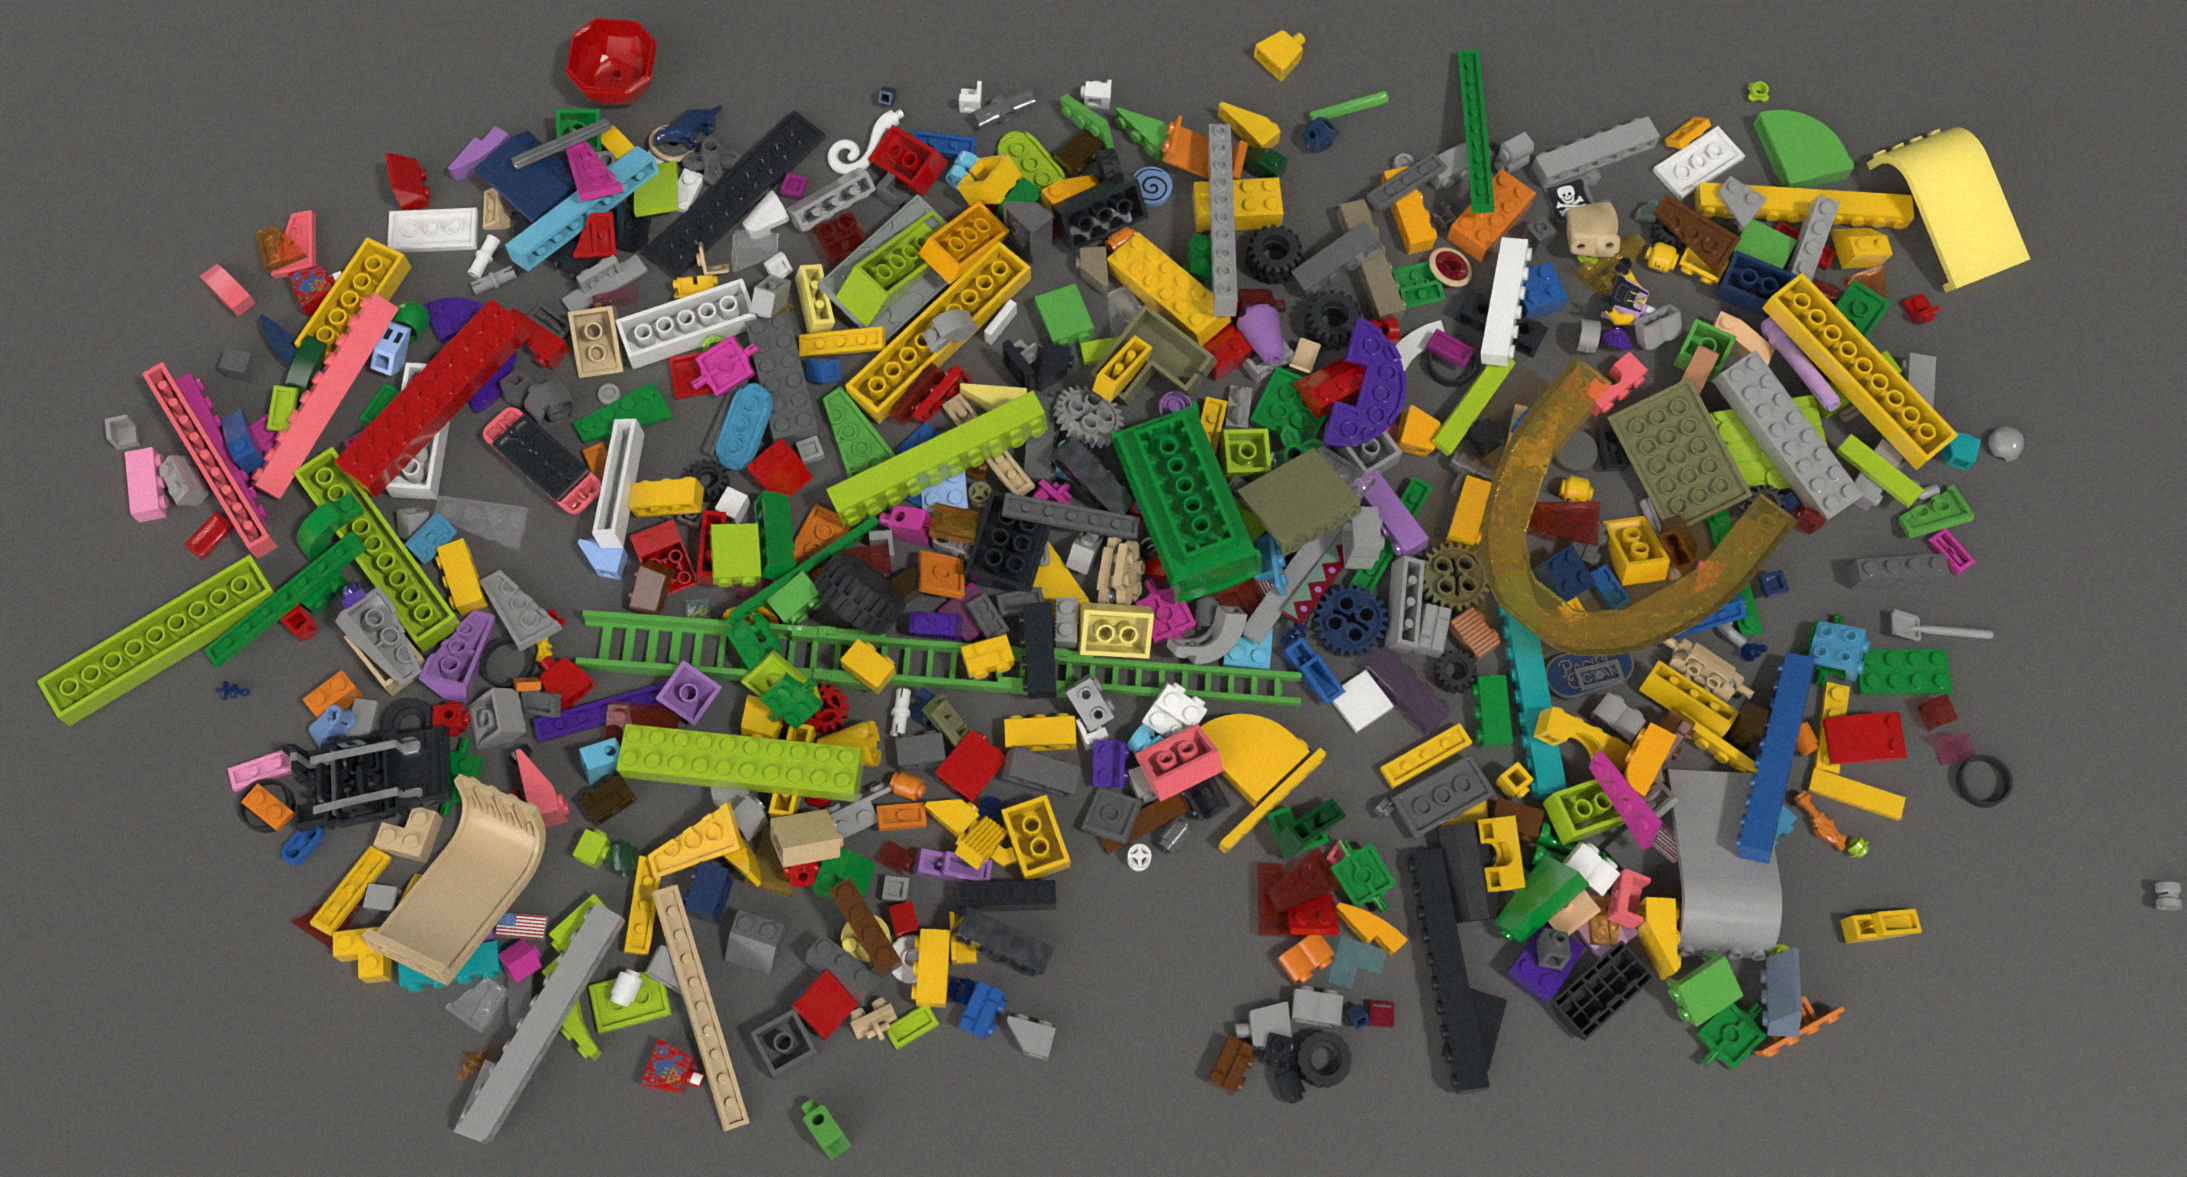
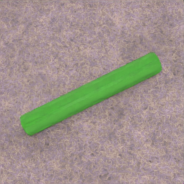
(1350, 106)

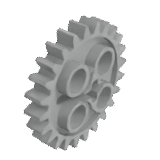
(1087, 416)

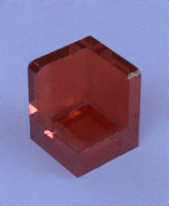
(1937, 712)

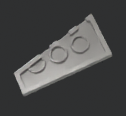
(518, 611)

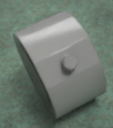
(1587, 336)

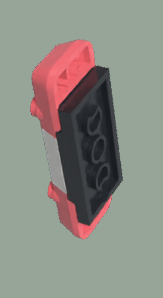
(543, 460)

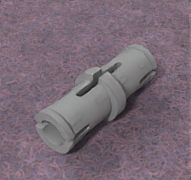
(493, 280)

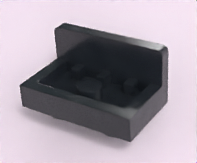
(629, 230)
(1206, 799)

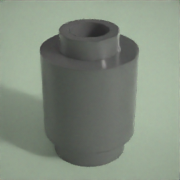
(1205, 612)
(1174, 836)

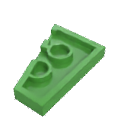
(1086, 118)
(1939, 513)

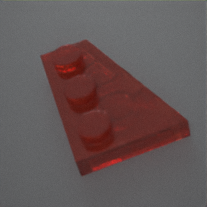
(916, 392)
(637, 714)

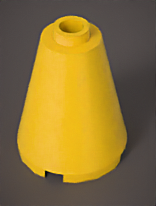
(861, 735)

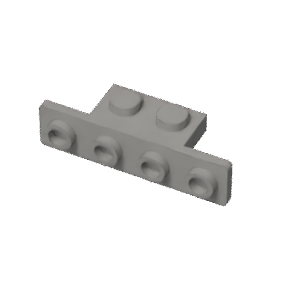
(602, 278)
(856, 816)

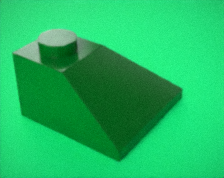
(573, 119)

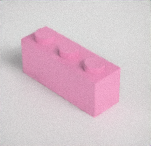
(145, 484)

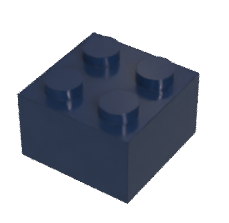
(1564, 574)
(708, 892)

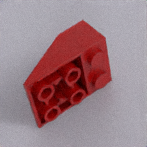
(664, 546)

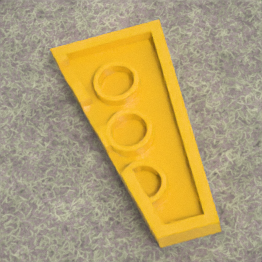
(708, 839)

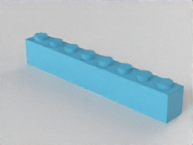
(571, 215)

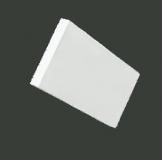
(1698, 163)
(433, 230)

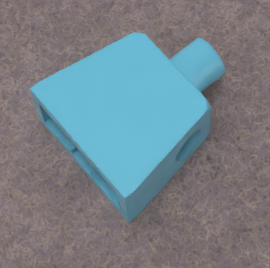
(600, 759)

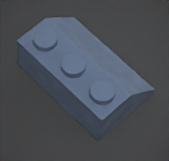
(1782, 994)

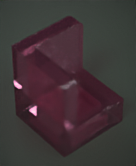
(1954, 748)

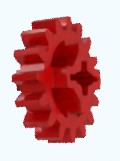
(834, 712)

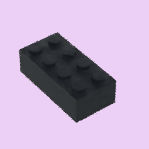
(1100, 211)

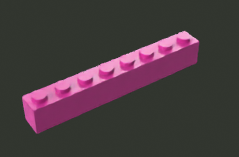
(203, 406)

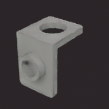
(1028, 353)

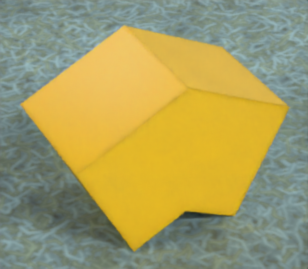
(1004, 857)

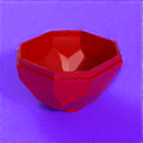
(610, 50)

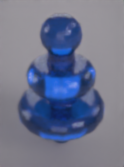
(1293, 635)
(1752, 651)
(234, 691)

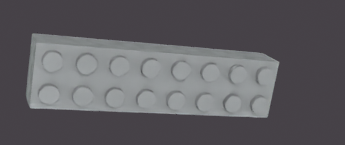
(1787, 436)

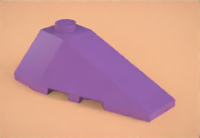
(457, 662)

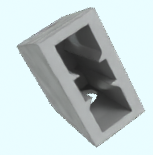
(1262, 1022)

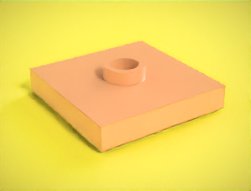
(1575, 913)

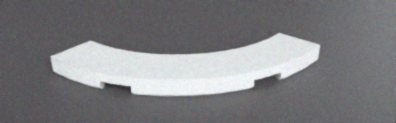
(1416, 342)

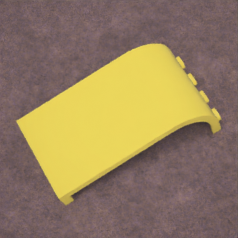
(1959, 204)

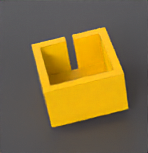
(993, 180)

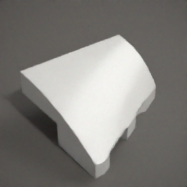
(766, 214)

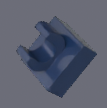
(1773, 584)

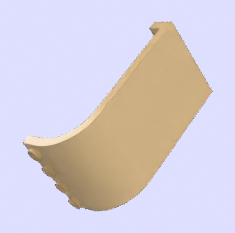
(466, 885)

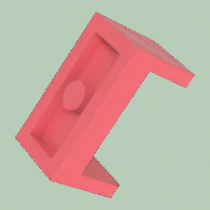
(1626, 898)

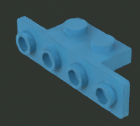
(1271, 562)

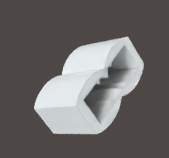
(1597, 872)

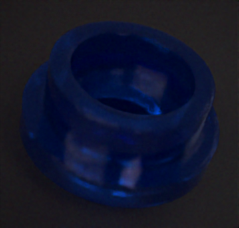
(991, 814)

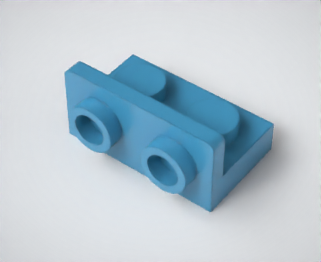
(432, 534)

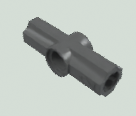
(1003, 108)

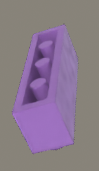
(1398, 523)

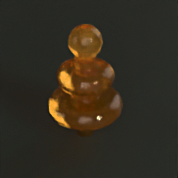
(470, 1065)

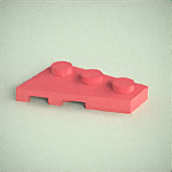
(302, 232)

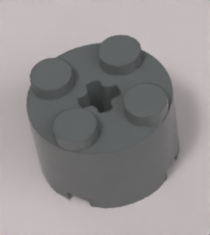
(550, 403)

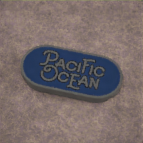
(1563, 681)

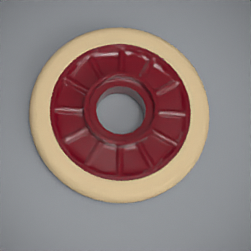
(1438, 264)

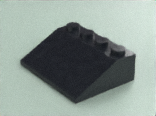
(1006, 549)

